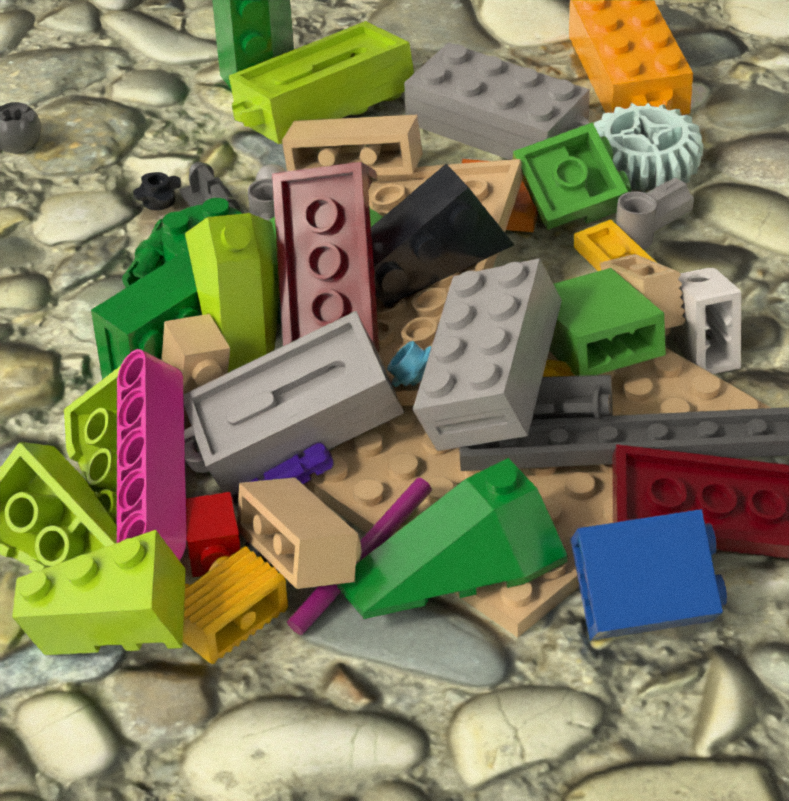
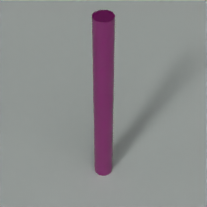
(377, 535)

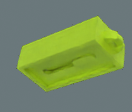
(322, 80)

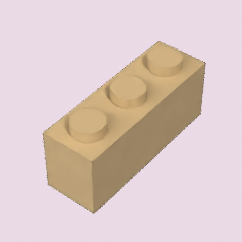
(384, 143)
(297, 533)

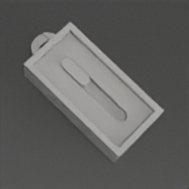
(492, 101)
(488, 356)
(286, 401)

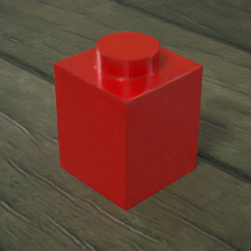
(210, 530)

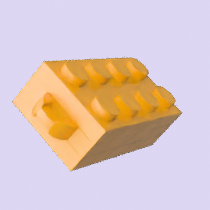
(630, 54)

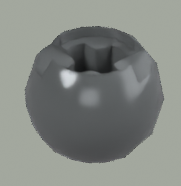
(18, 127)

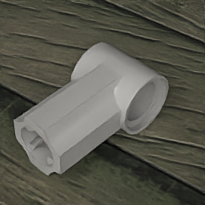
(644, 213)

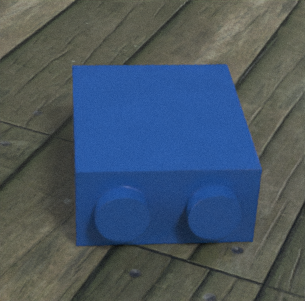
(648, 574)

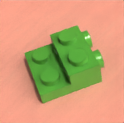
(572, 176)

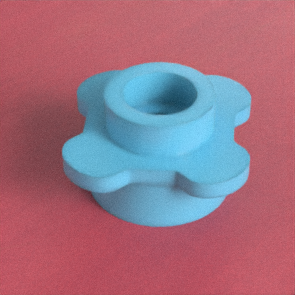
(408, 364)

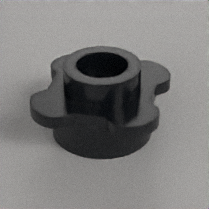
(157, 190)

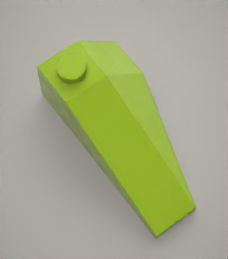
(238, 281)
(93, 439)
(48, 509)

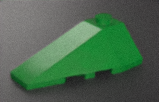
(470, 538)

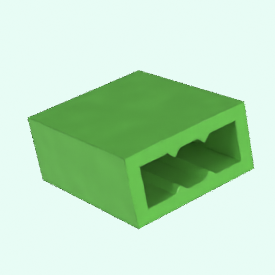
(605, 324)

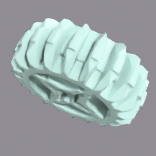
(652, 144)

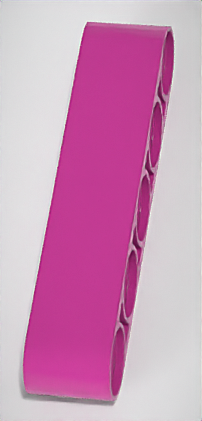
(151, 450)

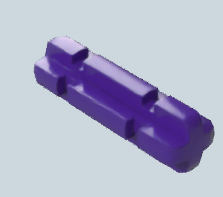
(316, 460)

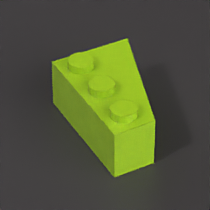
(104, 598)

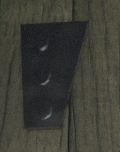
(432, 237)

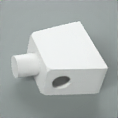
(711, 308)

